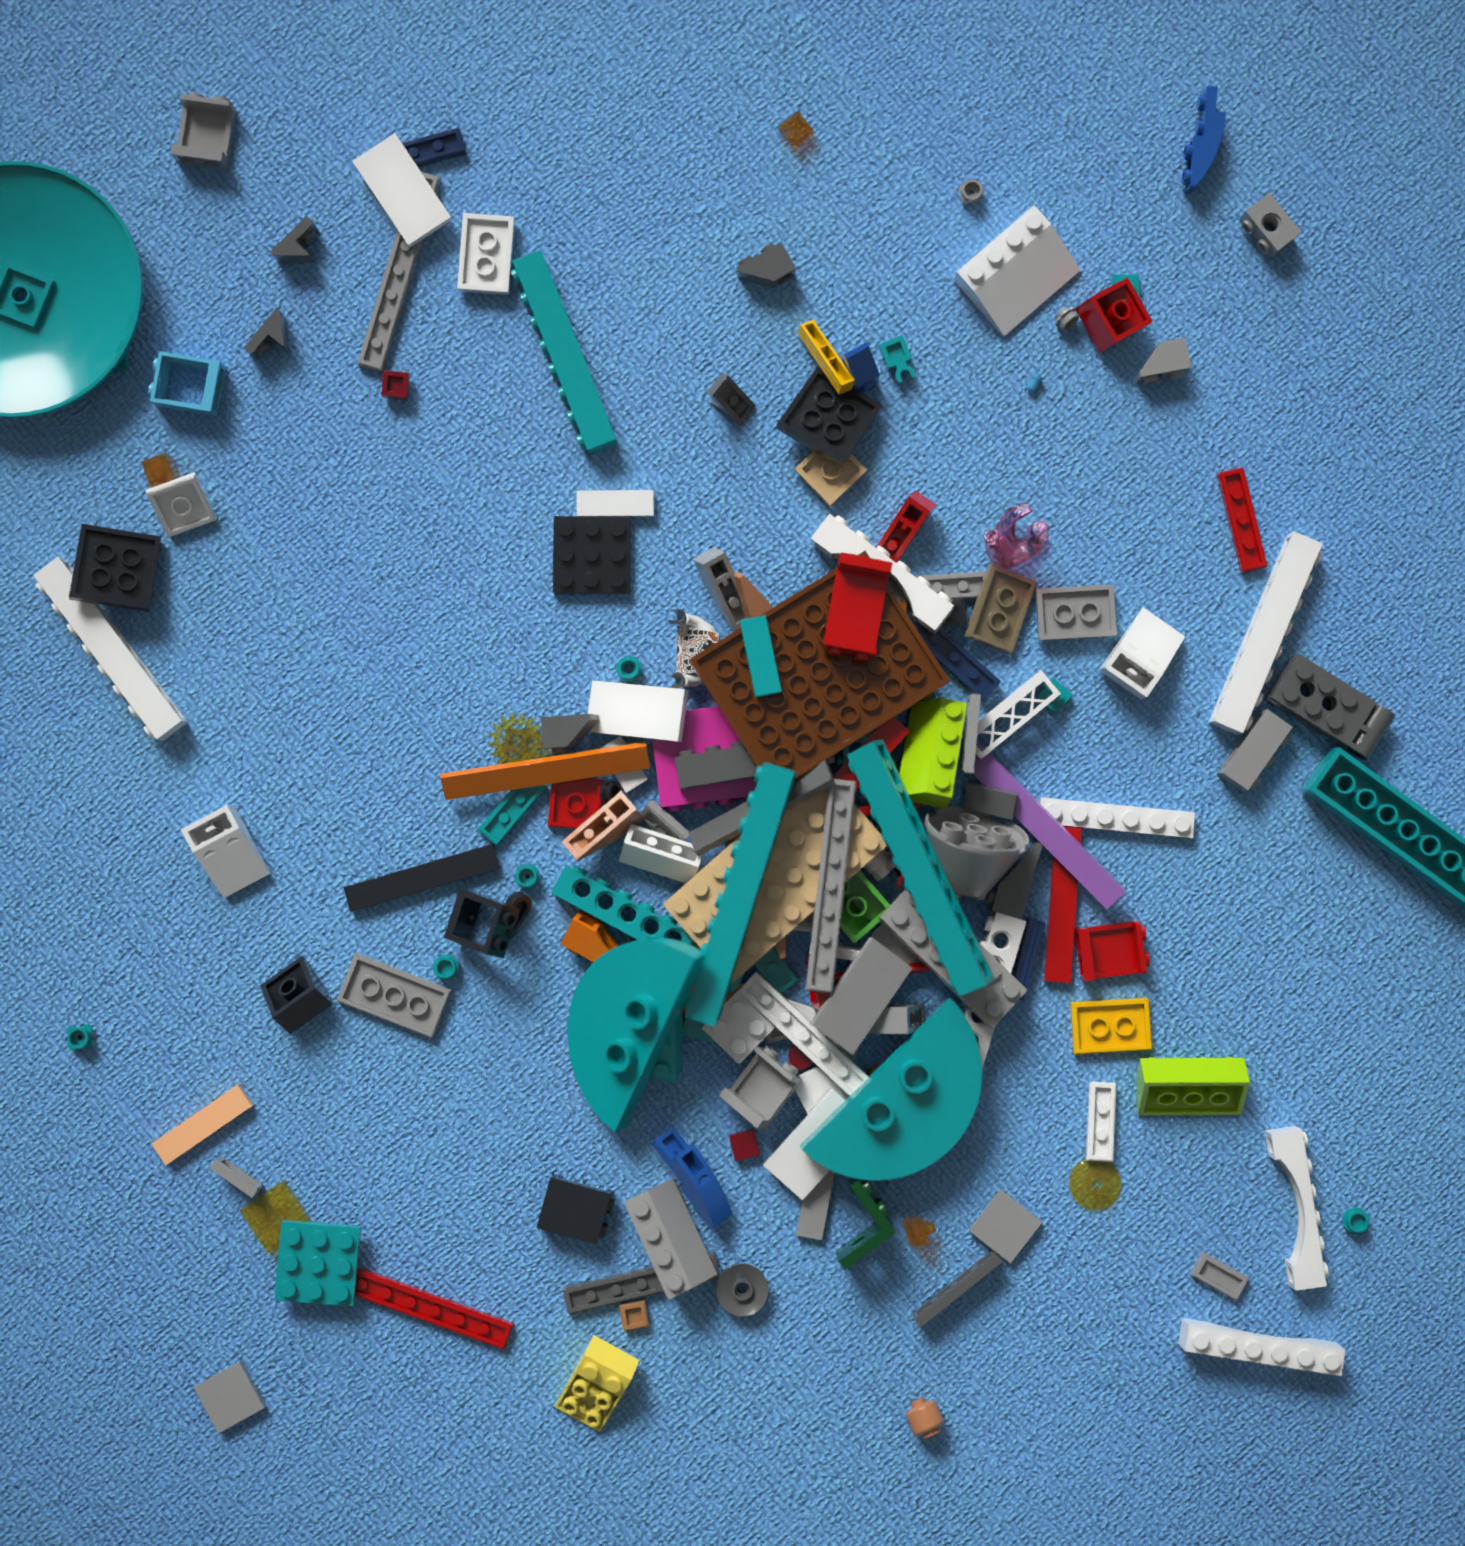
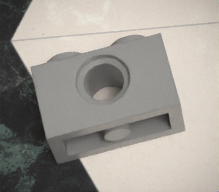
(1269, 211)

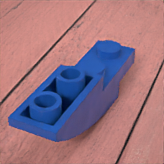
(1205, 142)
(696, 1176)

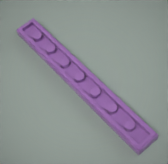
(1050, 832)

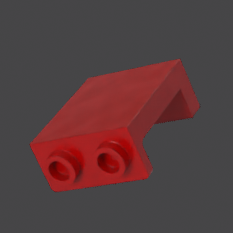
(1111, 950)

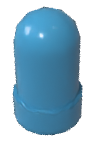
(1034, 383)

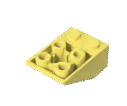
(597, 1383)

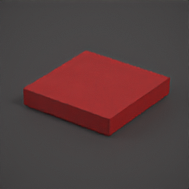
(574, 802)

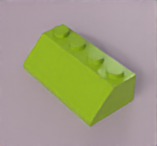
(932, 750)
(1191, 1086)

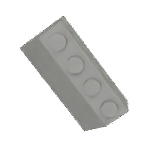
(670, 1238)

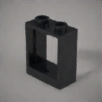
(464, 918)

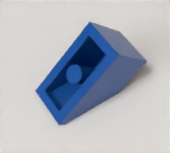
(862, 367)

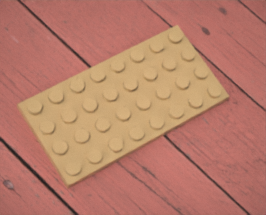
(788, 885)

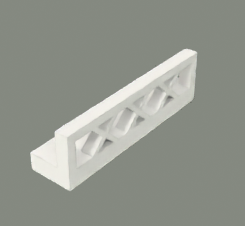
(1009, 702)

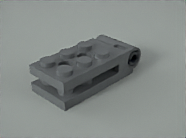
(1351, 717)

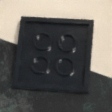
(828, 420)
(591, 555)
(115, 568)

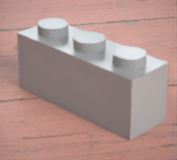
(1255, 751)

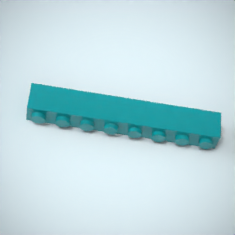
(564, 352)

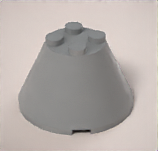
(974, 848)

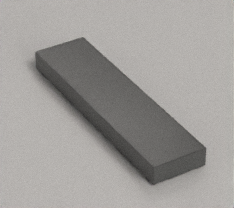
(956, 1288)

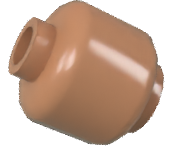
(924, 1418)

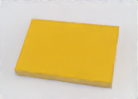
(1110, 1025)

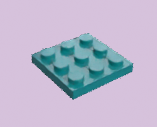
(317, 1263)

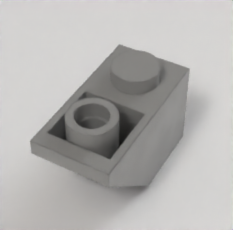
(1167, 360)

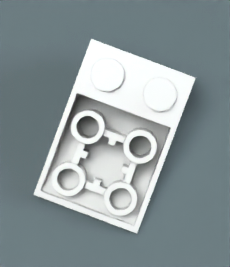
(1142, 654)
(226, 850)

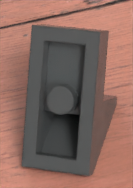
(290, 247)
(272, 330)
(730, 399)

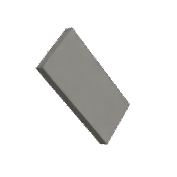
(394, 995)
(861, 995)

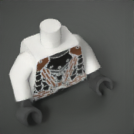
(692, 638)

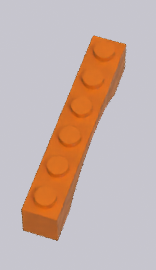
(590, 938)

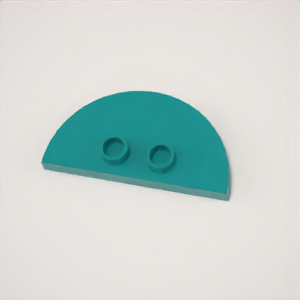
(624, 1019)
(908, 1106)

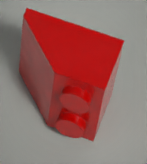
(1113, 315)

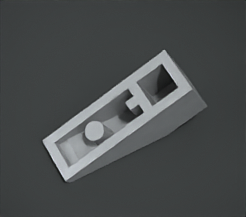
(719, 580)

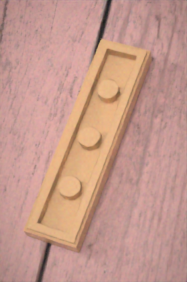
(202, 1124)

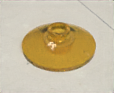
(1083, 1177)

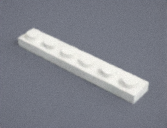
(1121, 817)
(803, 1034)

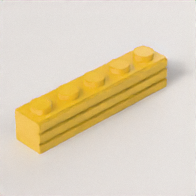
(826, 357)

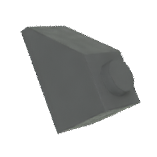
(566, 731)

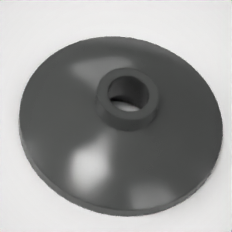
(739, 1302)

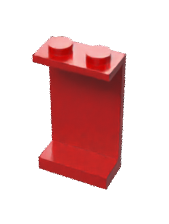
(856, 606)

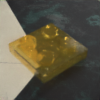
(268, 1211)

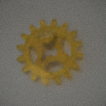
(527, 734)

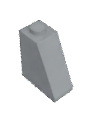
(899, 1019)

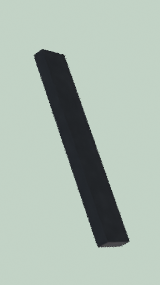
(421, 877)

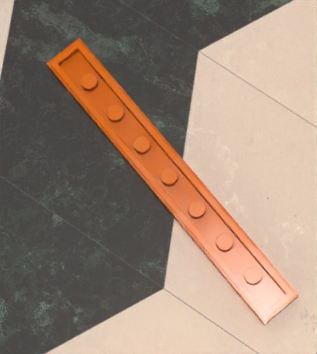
(545, 770)

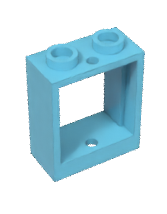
(212, 389)

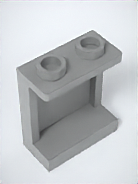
(205, 131)
(762, 1087)

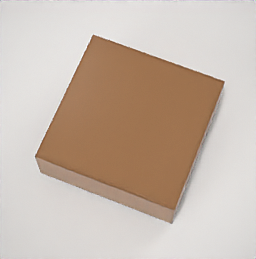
(634, 1314)

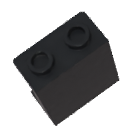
(575, 1210)

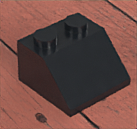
(295, 995)

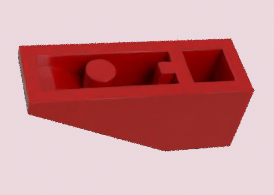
(906, 525)

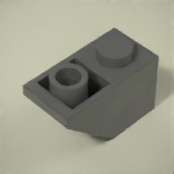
(768, 268)

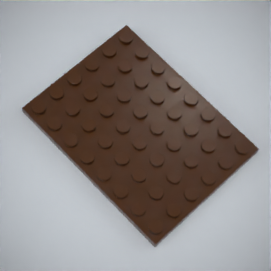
(823, 696)

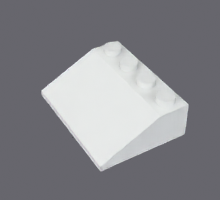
(1017, 271)

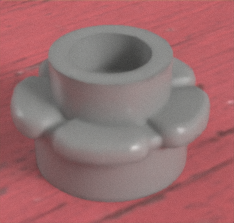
(976, 187)
(1066, 318)

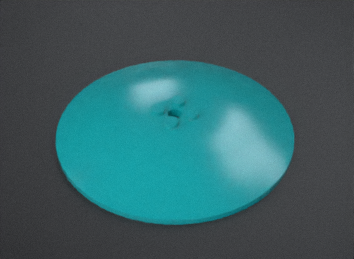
(80, 286)

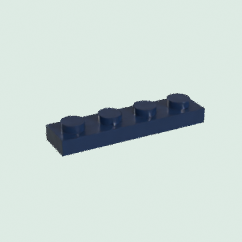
(959, 661)

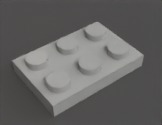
(1076, 612)

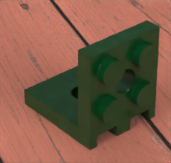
(874, 1234)

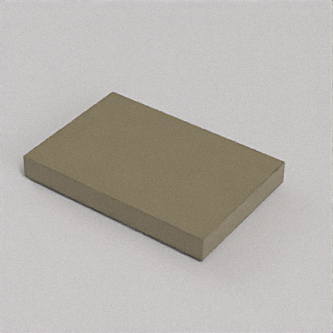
(1000, 609)

